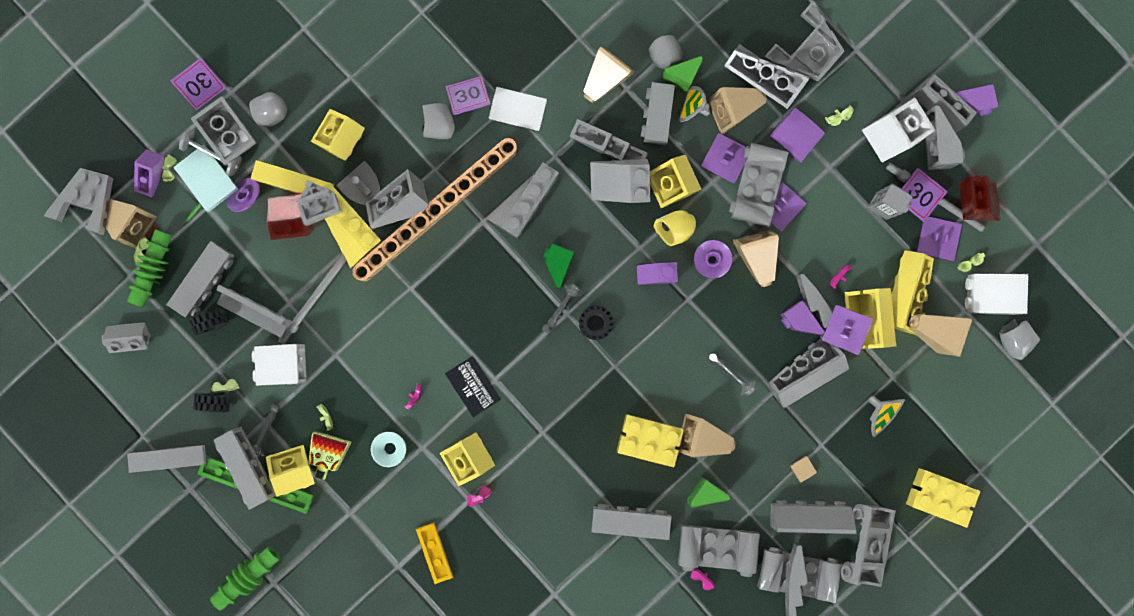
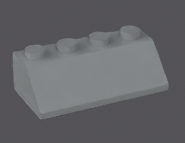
(812, 517)

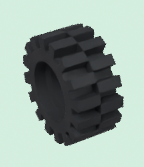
(208, 321)
(584, 322)
(211, 402)

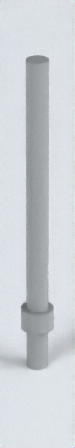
(904, 175)
(313, 298)

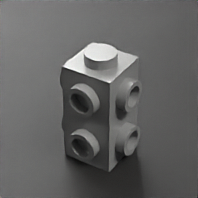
(126, 337)

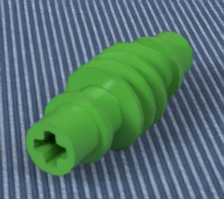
(149, 268)
(245, 578)

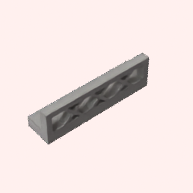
(253, 311)

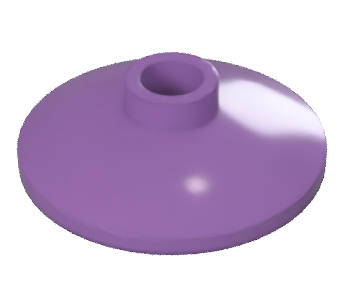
(245, 196)
(720, 252)

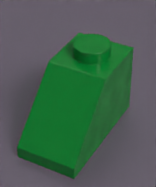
(558, 262)

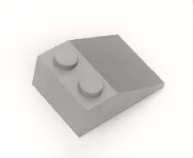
(224, 130)
(942, 145)
(620, 181)
(397, 201)

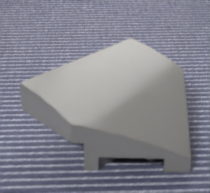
(317, 203)

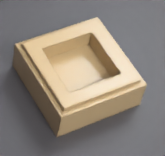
(803, 469)

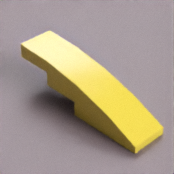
(282, 177)

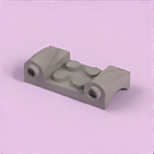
(759, 184)
(872, 546)
(718, 549)
(821, 574)

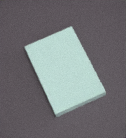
(206, 179)

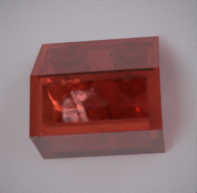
(979, 199)
(285, 218)

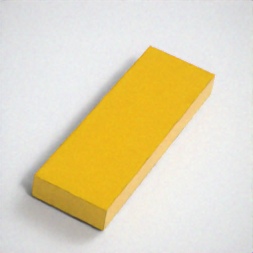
(434, 553)

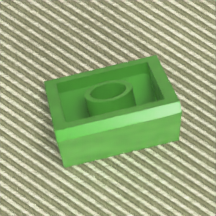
(682, 74)
(706, 493)

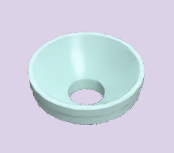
(378, 449)

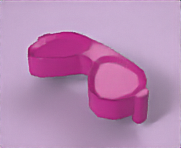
(835, 280)
(414, 396)
(484, 492)
(698, 575)

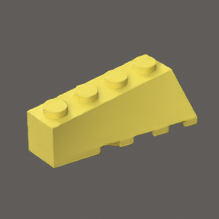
(351, 232)
(910, 288)

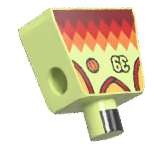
(327, 453)

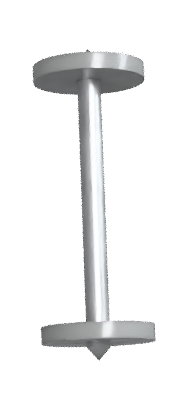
(187, 140)

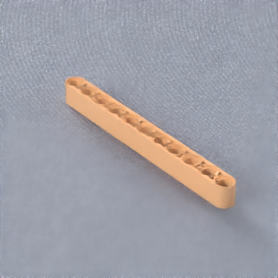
(431, 219)

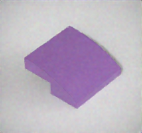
(797, 134)

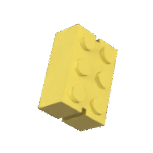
(878, 306)
(650, 440)
(943, 497)

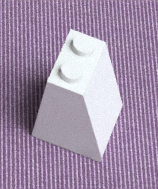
(898, 130)
(997, 294)
(279, 364)

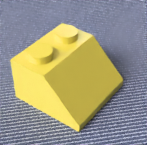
(338, 134)
(673, 181)
(467, 459)
(289, 470)

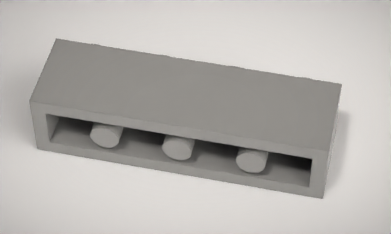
(200, 280)
(244, 467)
(631, 522)

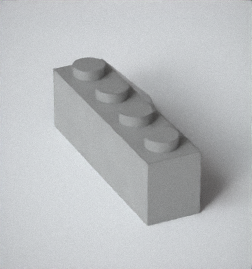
(773, 80)
(520, 207)
(808, 372)

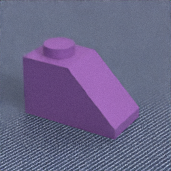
(980, 99)
(148, 172)
(657, 273)
(801, 319)

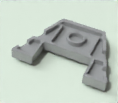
(815, 53)
(88, 191)

